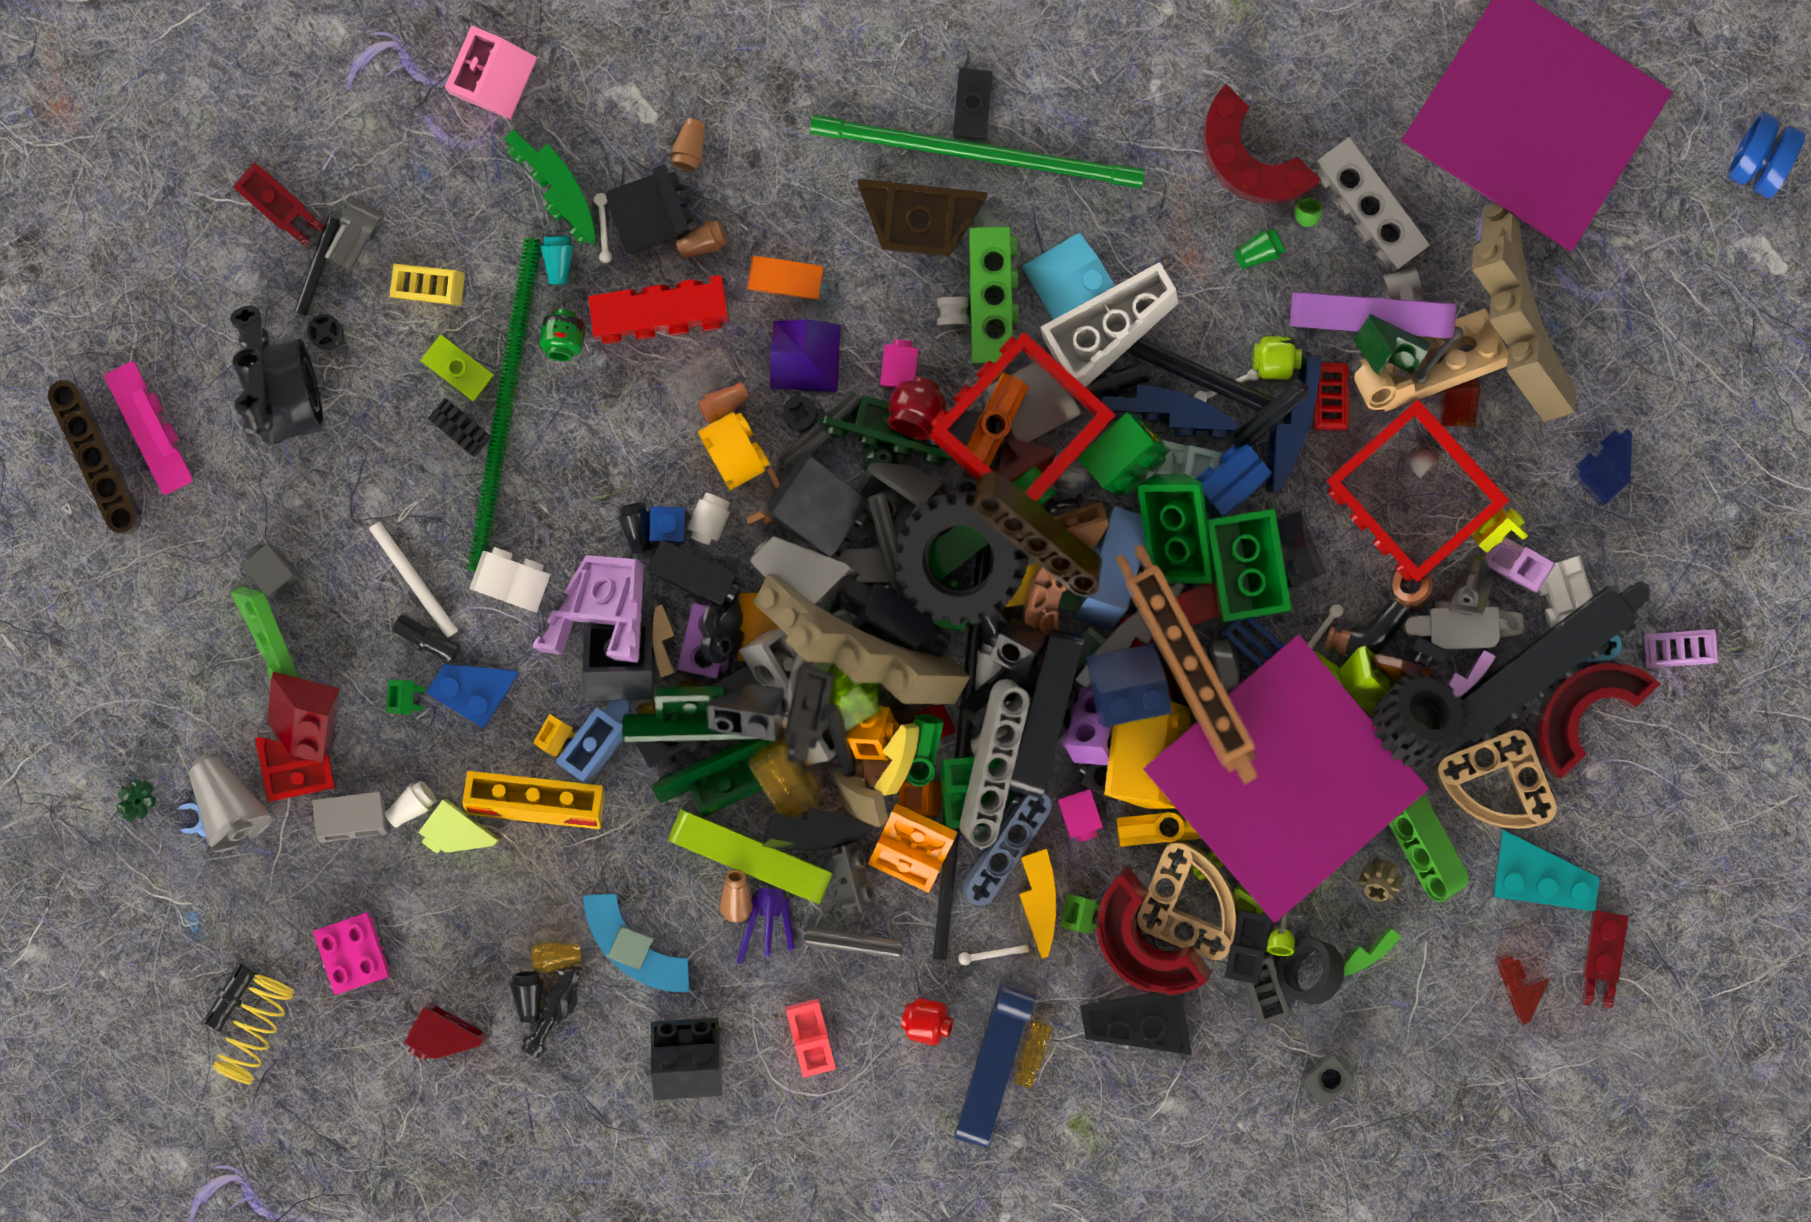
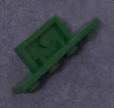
(873, 428)
(678, 717)
(715, 780)

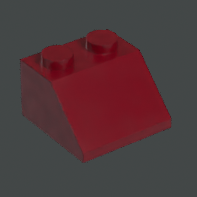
(303, 715)
(442, 1034)

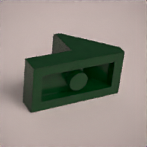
(1386, 343)

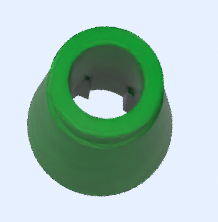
(1260, 249)

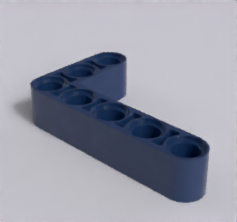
(994, 1063)

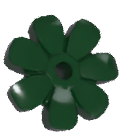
(874, 455)
(135, 800)

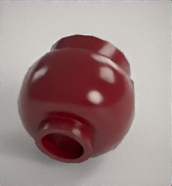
(914, 407)

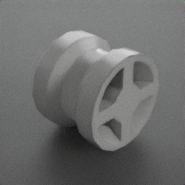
(953, 312)

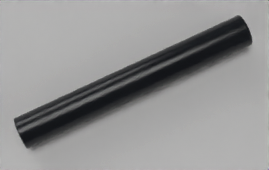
(316, 266)
(840, 739)

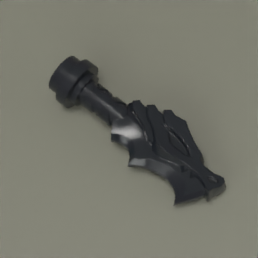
(559, 1003)

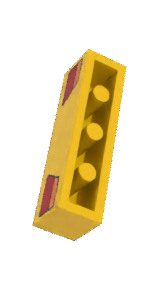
(533, 800)

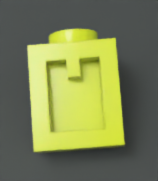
(1496, 529)

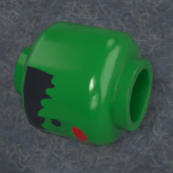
(562, 335)

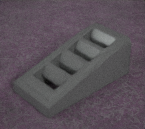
(1274, 1014)

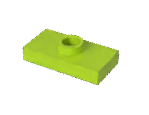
(457, 368)

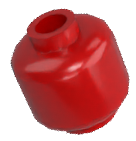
(927, 1021)

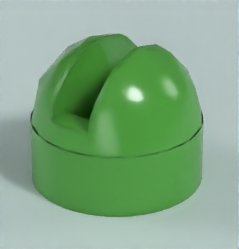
(1308, 211)

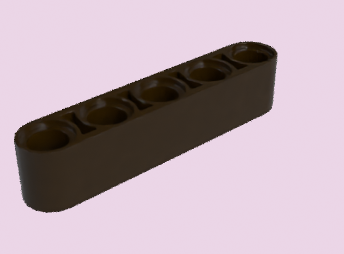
(81, 447)
(1038, 534)

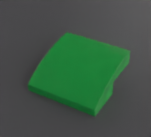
(954, 787)

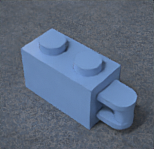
(594, 742)

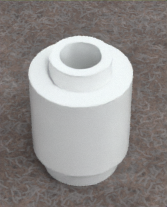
(709, 519)

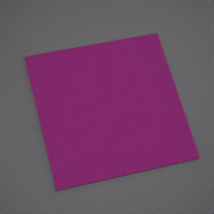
(1537, 118)
(1317, 788)

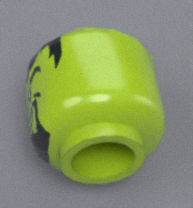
(1276, 357)

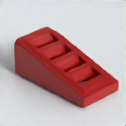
(1332, 424)

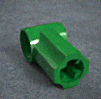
(927, 747)

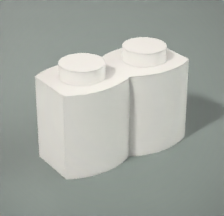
(509, 580)

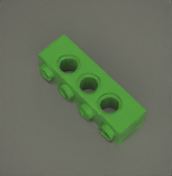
(982, 243)

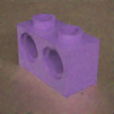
(692, 646)
(1085, 738)

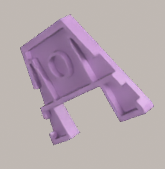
(600, 593)

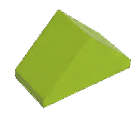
(1363, 678)

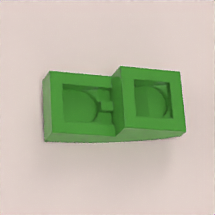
(1360, 959)

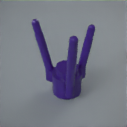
(770, 903)

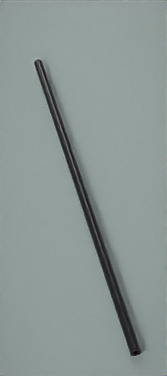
(962, 748)

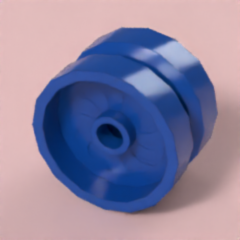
(1763, 154)

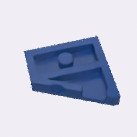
(472, 690)

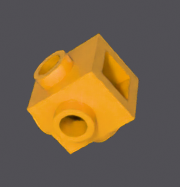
(873, 735)

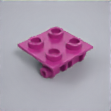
(351, 953)

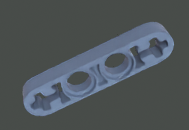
(1012, 849)

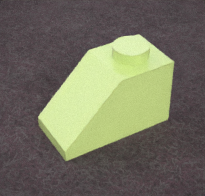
(453, 830)

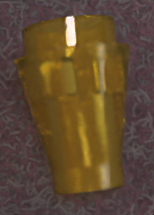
(554, 956)

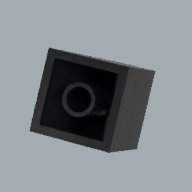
(816, 507)

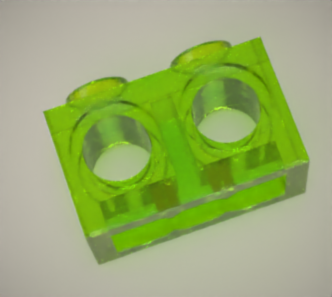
(854, 700)

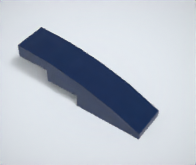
(1288, 438)

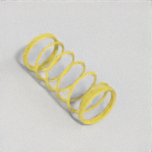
(236, 1071)

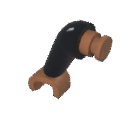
(1385, 625)

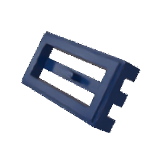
(1248, 636)

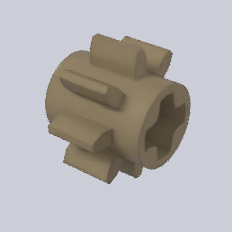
(1380, 880)

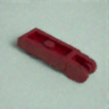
(275, 202)
(1604, 955)

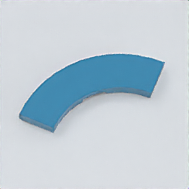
(657, 970)

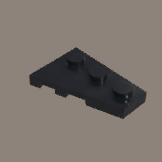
(1140, 1021)

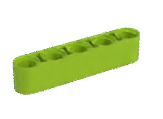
(749, 856)

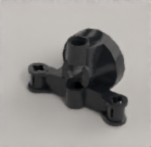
(277, 381)

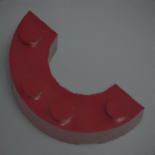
(1240, 171)
(1569, 699)
(1132, 955)

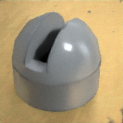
(1423, 462)

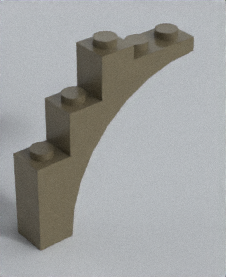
(1514, 314)
(862, 657)

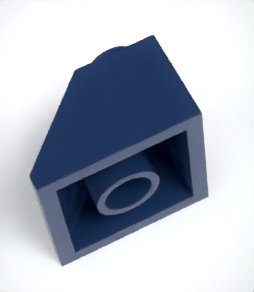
(1128, 685)

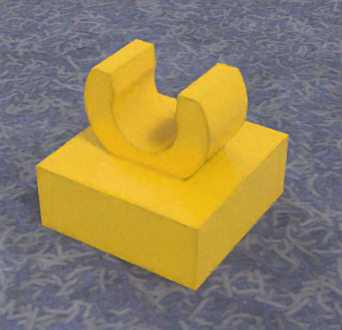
(553, 735)

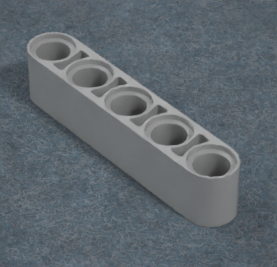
(1000, 777)

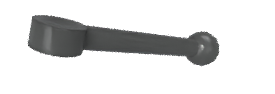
(1421, 374)

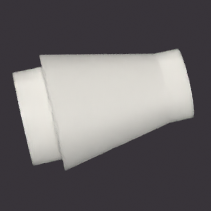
(411, 803)

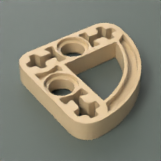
(1514, 764)
(1171, 917)

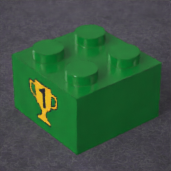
(1124, 455)

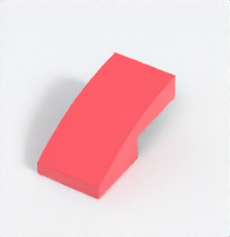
(810, 1038)

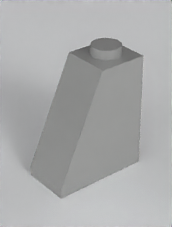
(804, 570)

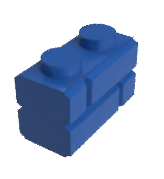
(1232, 480)

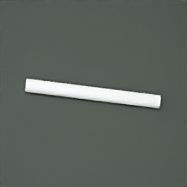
(413, 579)

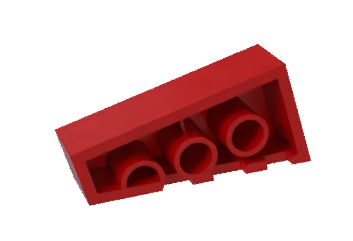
(659, 310)

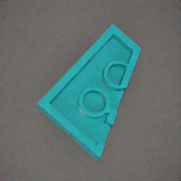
(1540, 877)

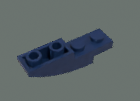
(1184, 411)

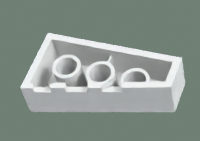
(1109, 324)

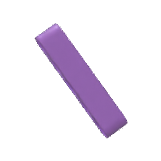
(1350, 312)

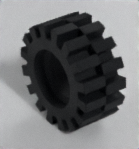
(459, 427)

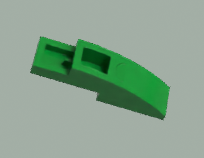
(564, 196)

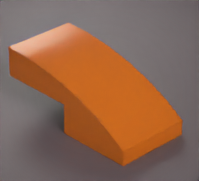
(785, 277)

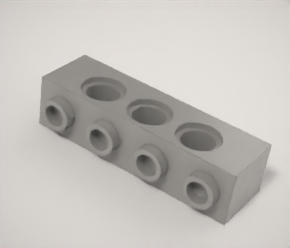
(1348, 158)
(771, 665)

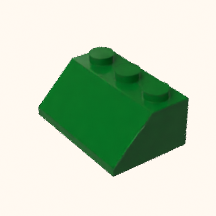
(1176, 528)
(1248, 566)

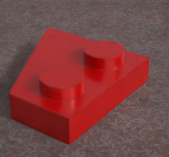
(291, 775)

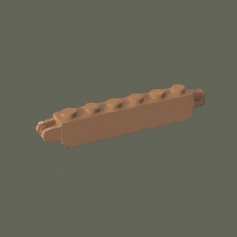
(1190, 665)

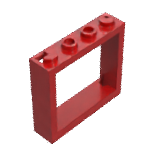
(986, 376)
(1383, 541)

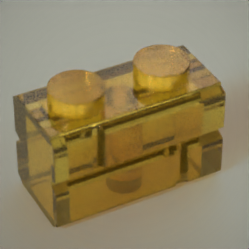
(784, 781)

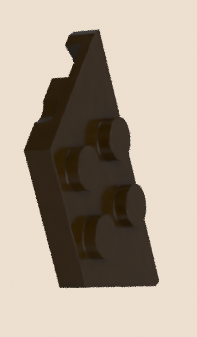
(919, 216)

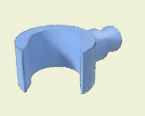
(199, 827)

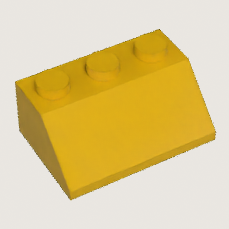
(1134, 747)

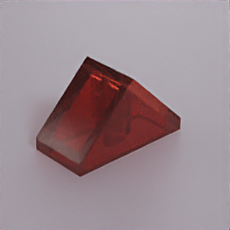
(1460, 404)

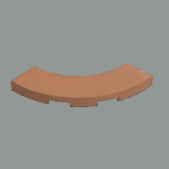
(1043, 602)

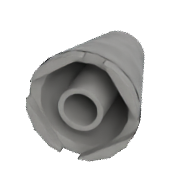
(225, 804)

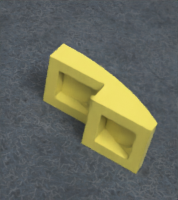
(901, 751)

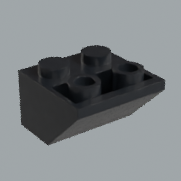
(686, 1058)

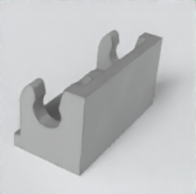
(349, 817)

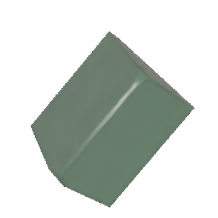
(630, 947)

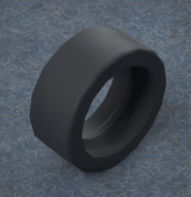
(1330, 978)

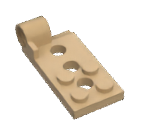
(1393, 391)

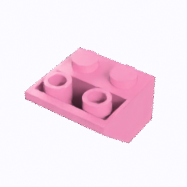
(490, 72)

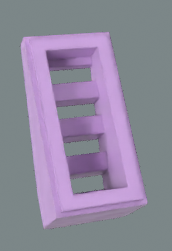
(1709, 644)

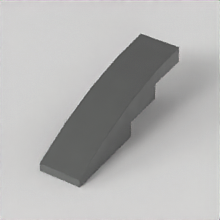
(1123, 637)

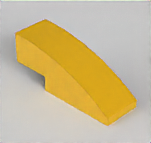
(1040, 900)

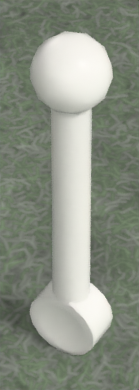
(601, 201)
(1251, 375)
(1334, 612)
(966, 958)

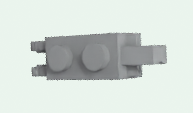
(1463, 631)

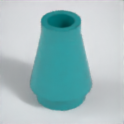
(557, 258)

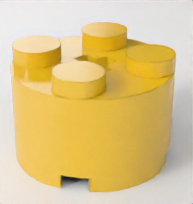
(732, 450)

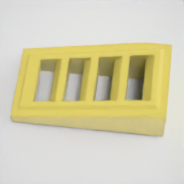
(454, 287)

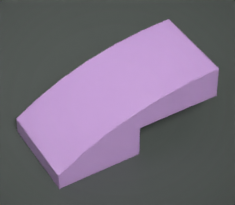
(1519, 564)
(1476, 671)

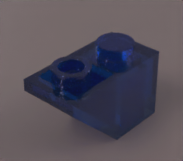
(1608, 470)

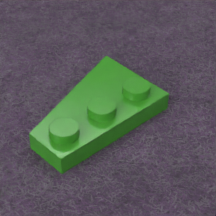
(264, 630)

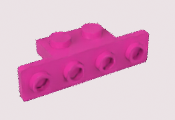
(148, 427)

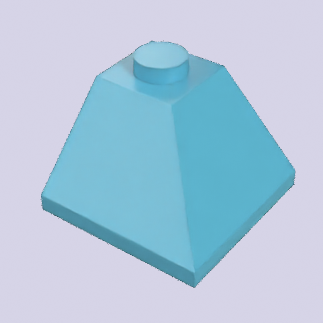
(1067, 276)

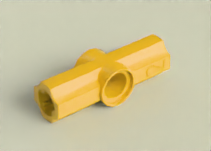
(1145, 829)

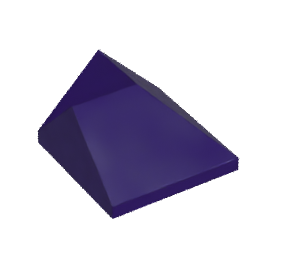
(805, 355)

